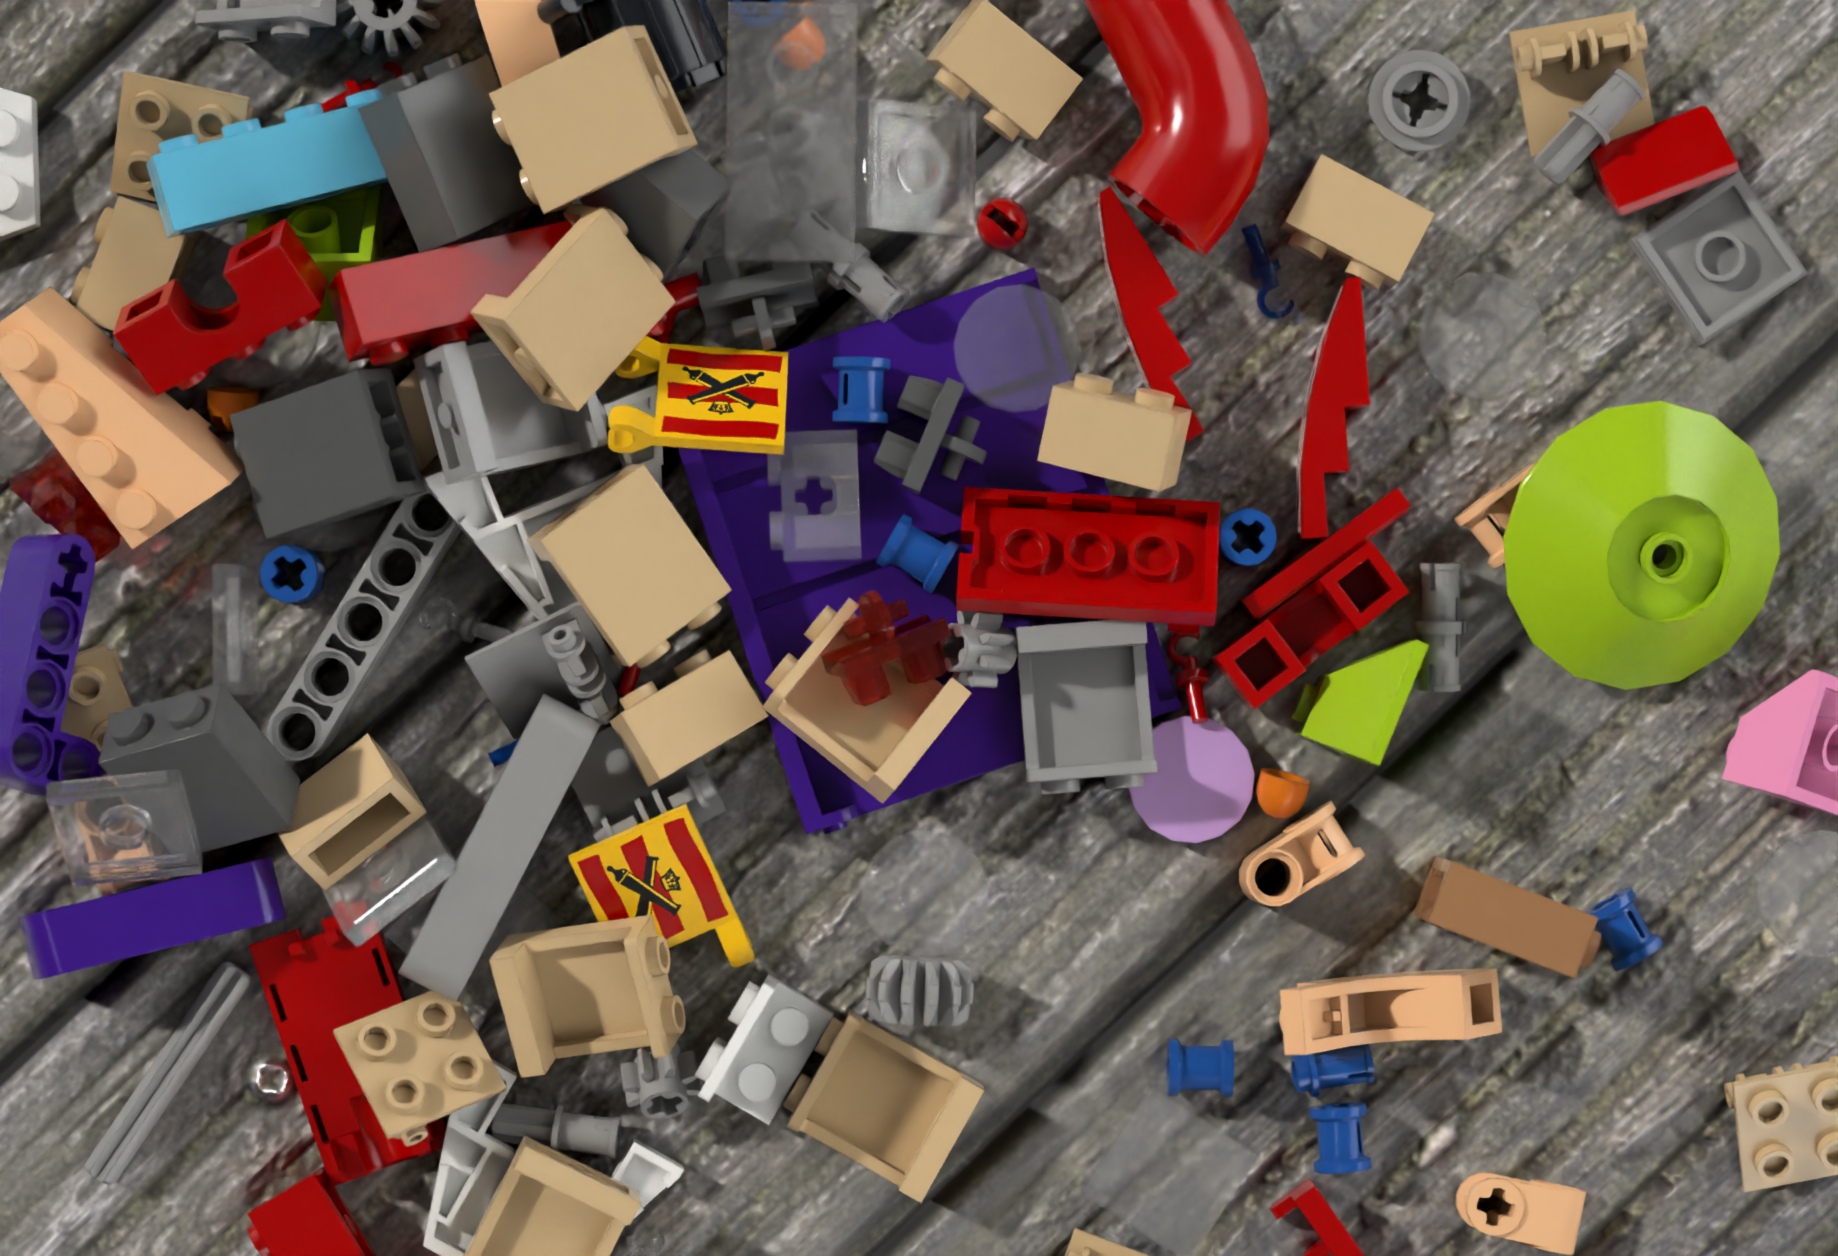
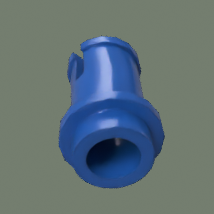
(1332, 1068)

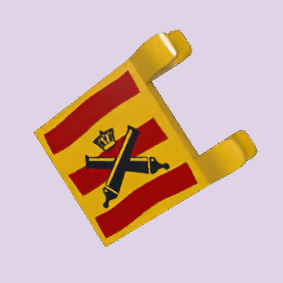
(704, 399)
(662, 873)

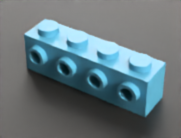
(264, 168)

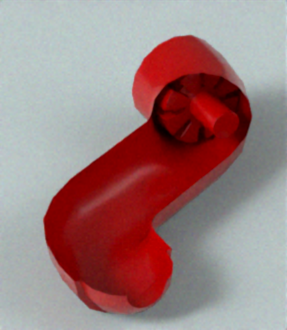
(1198, 113)

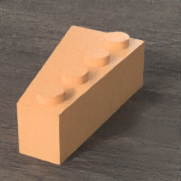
(127, 446)

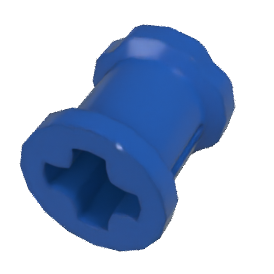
(861, 390)
(1264, 539)
(917, 554)
(273, 572)
(1624, 929)
(1200, 1067)
(1340, 1138)

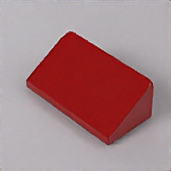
(1662, 160)

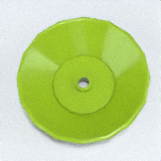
(1589, 532)

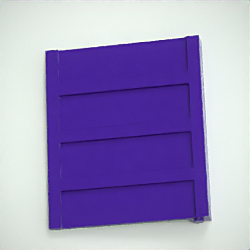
(781, 600)

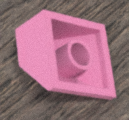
(1791, 744)

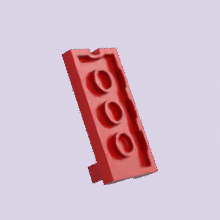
(1090, 557)
(321, 988)

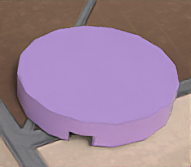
(1199, 782)

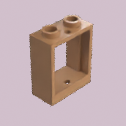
(1508, 917)

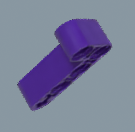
(40, 635)
(152, 918)

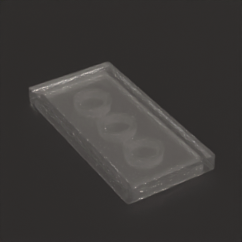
(791, 132)

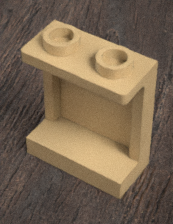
(591, 118)
(577, 309)
(632, 565)
(867, 743)
(587, 992)
(883, 1103)
(553, 1208)

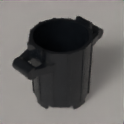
(678, 29)

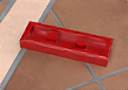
(1324, 554)

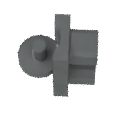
(755, 301)
(936, 405)

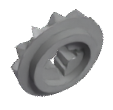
(1444, 86)

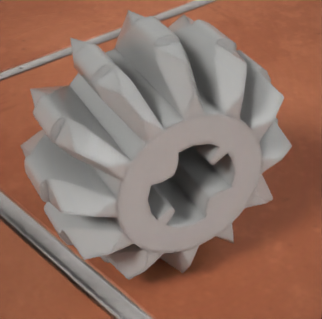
(368, 20)
(919, 990)

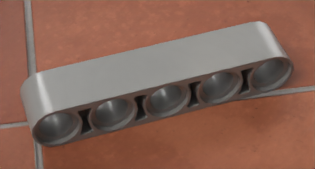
(340, 641)
(499, 848)

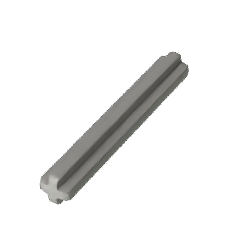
(168, 1073)

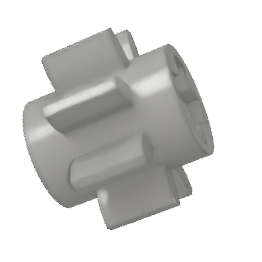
(979, 649)
(661, 1082)

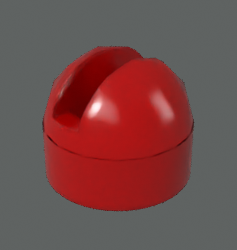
(992, 233)

